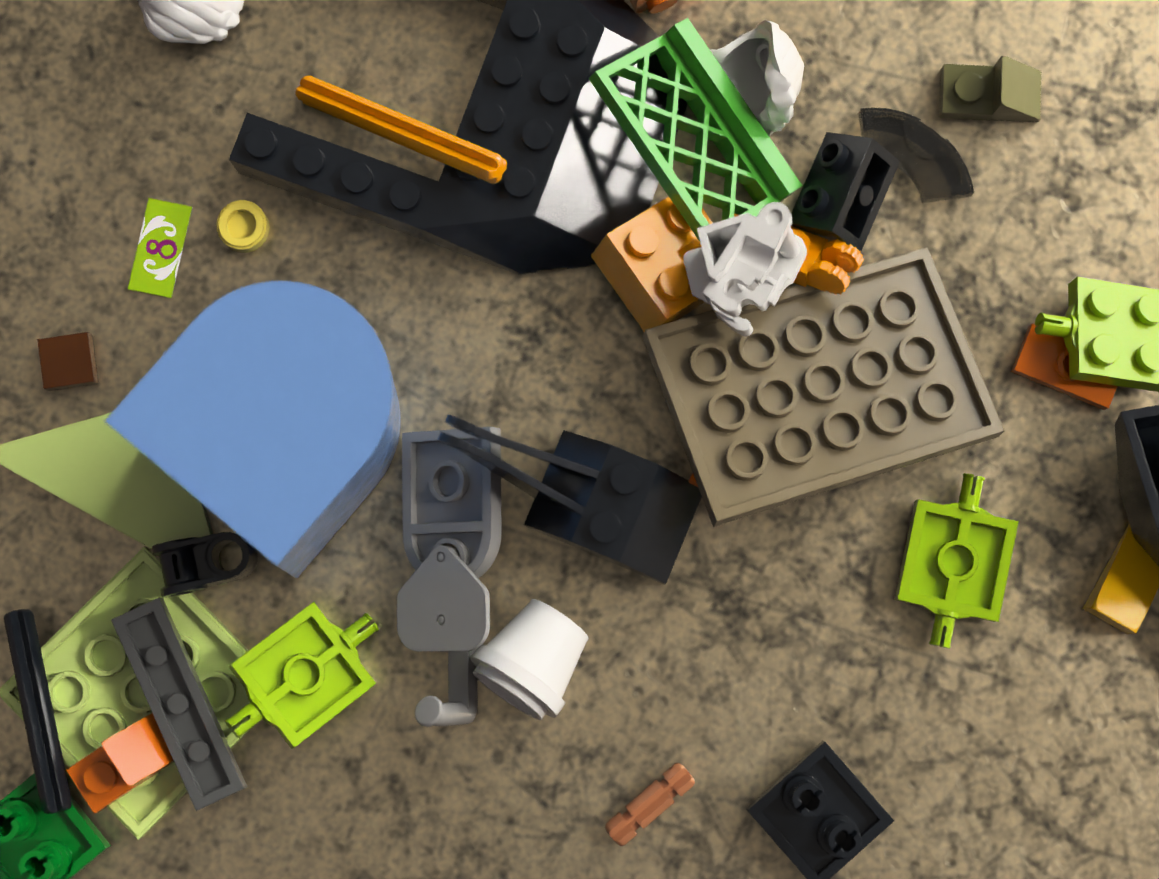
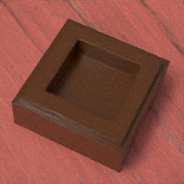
(67, 361)

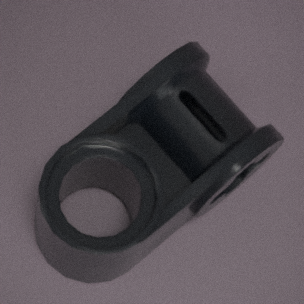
(194, 563)

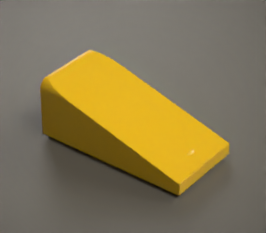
(1125, 586)

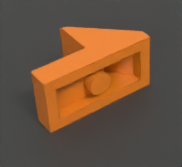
(121, 763)

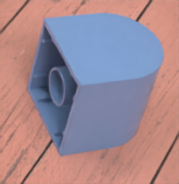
(271, 415)

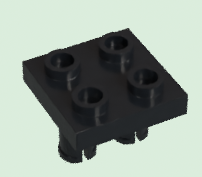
(820, 814)

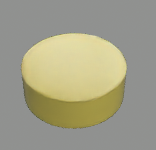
(242, 226)

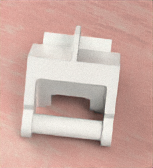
(745, 263)

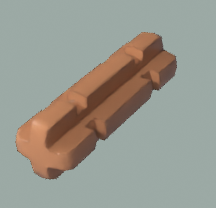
(649, 804)

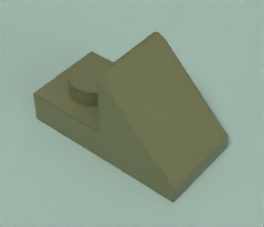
(991, 92)

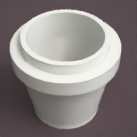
(532, 659)

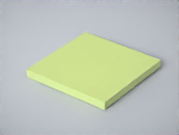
(100, 695)

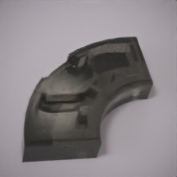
(922, 153)

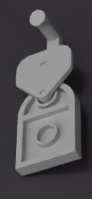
(444, 602)

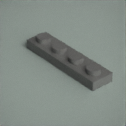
(179, 703)

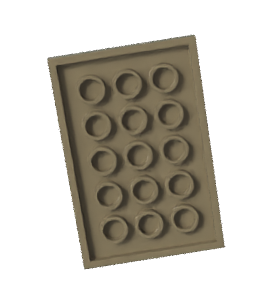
(822, 388)

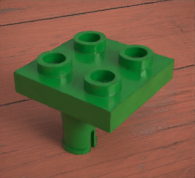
(41, 843)

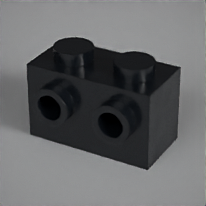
(844, 188)

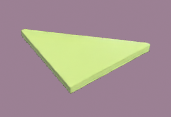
(108, 480)

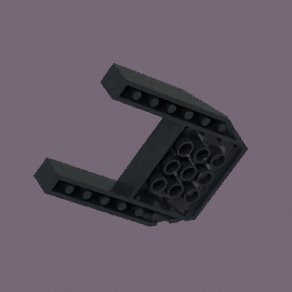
(533, 103)

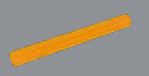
(402, 129)

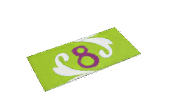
(160, 248)

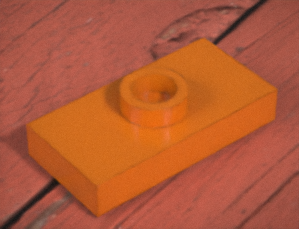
(1047, 362)

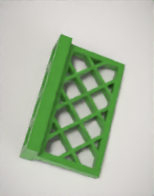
(720, 118)

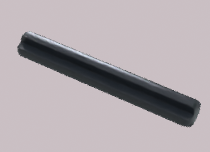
(37, 711)

